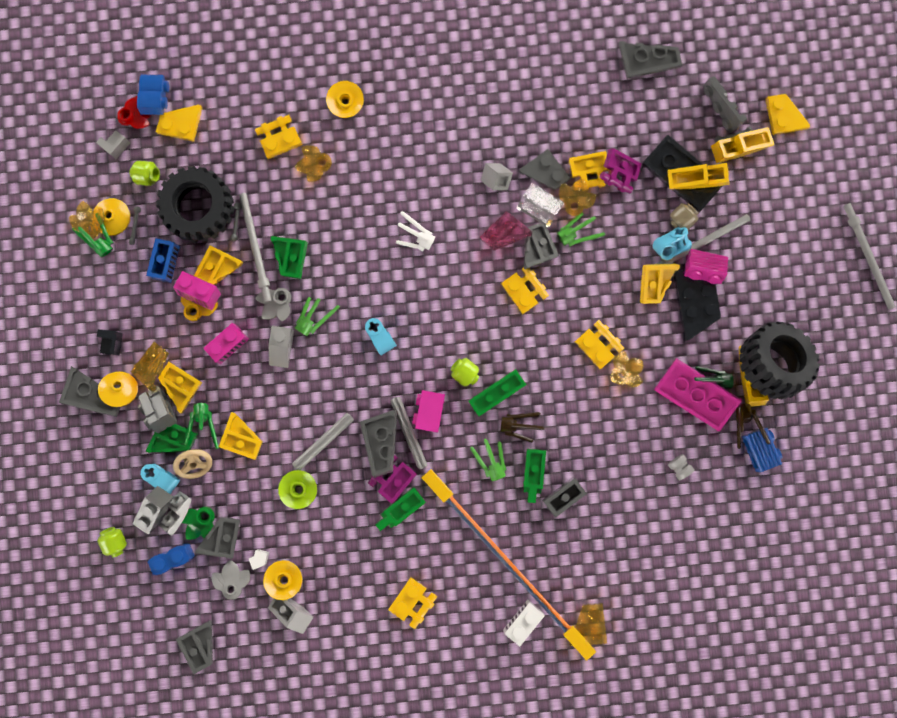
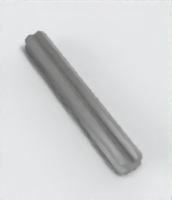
(409, 433)
(323, 441)

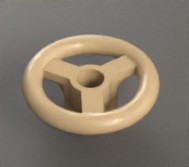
(191, 462)

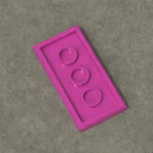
(702, 399)

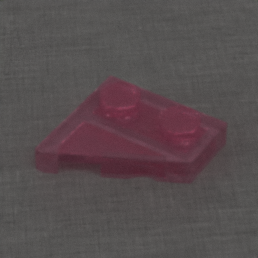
(505, 232)

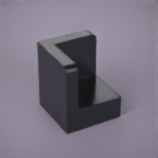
(110, 342)

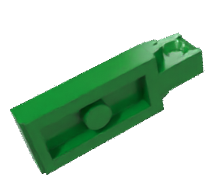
(534, 473)
(401, 509)

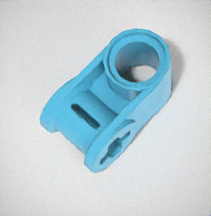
(672, 243)
(381, 339)
(162, 478)

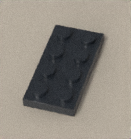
(670, 156)

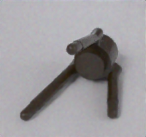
(744, 415)
(509, 425)

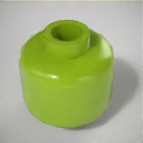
(144, 173)
(465, 372)
(112, 542)

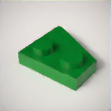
(290, 256)
(171, 440)

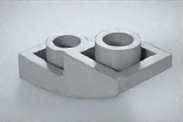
(179, 508)

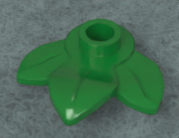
(196, 524)

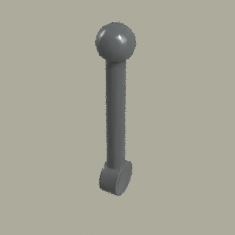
(748, 129)
(238, 207)
(137, 210)

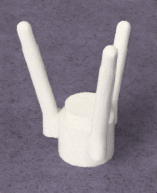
(424, 238)

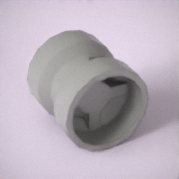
(681, 467)

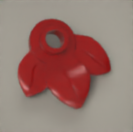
(131, 116)

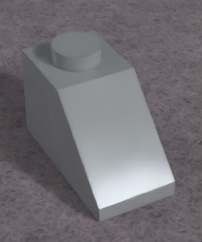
(280, 346)
(291, 614)

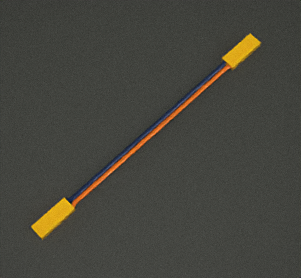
(571, 632)

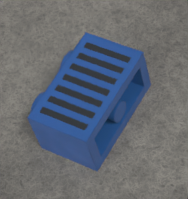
(163, 260)

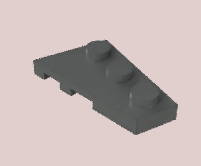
(646, 59)
(727, 110)
(83, 393)
(379, 441)

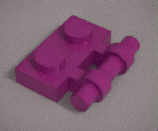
(622, 165)
(396, 482)

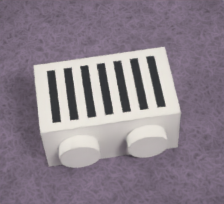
(523, 623)

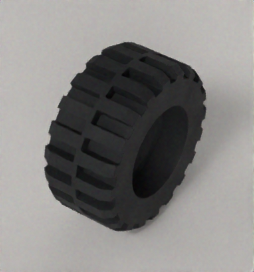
(178, 187)
(795, 350)

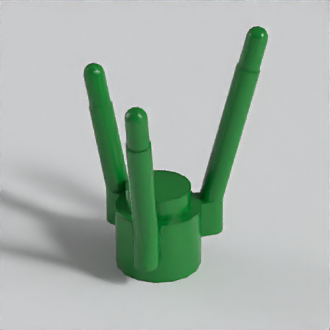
(100, 246)
(201, 414)

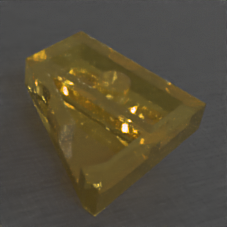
(150, 365)
(592, 624)

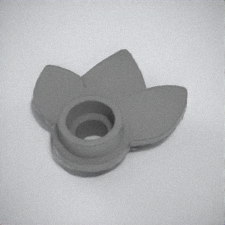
(276, 307)
(231, 577)

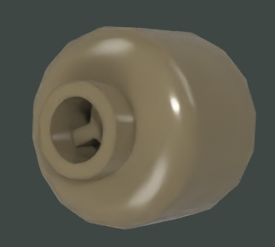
(684, 216)

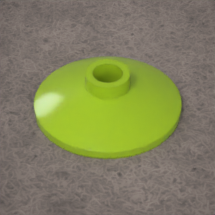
(288, 493)

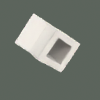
(259, 559)

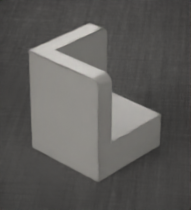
(114, 144)
(496, 176)

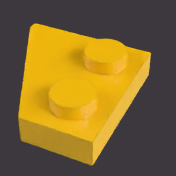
(784, 115)
(180, 123)
(216, 265)
(656, 281)
(179, 385)
(240, 438)

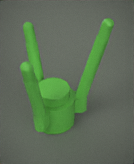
(568, 233)
(304, 323)
(495, 470)

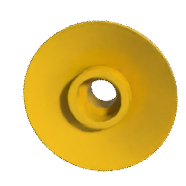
(341, 91)
(120, 215)
(118, 396)
(273, 577)

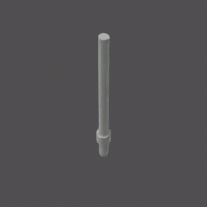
(854, 222)
(709, 238)
(263, 282)

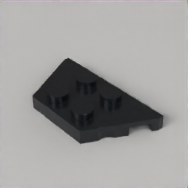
(697, 304)

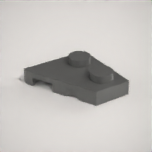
(546, 171)
(538, 247)
(221, 539)
(197, 647)

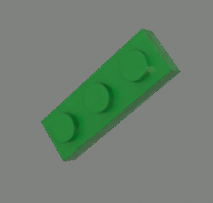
(497, 392)

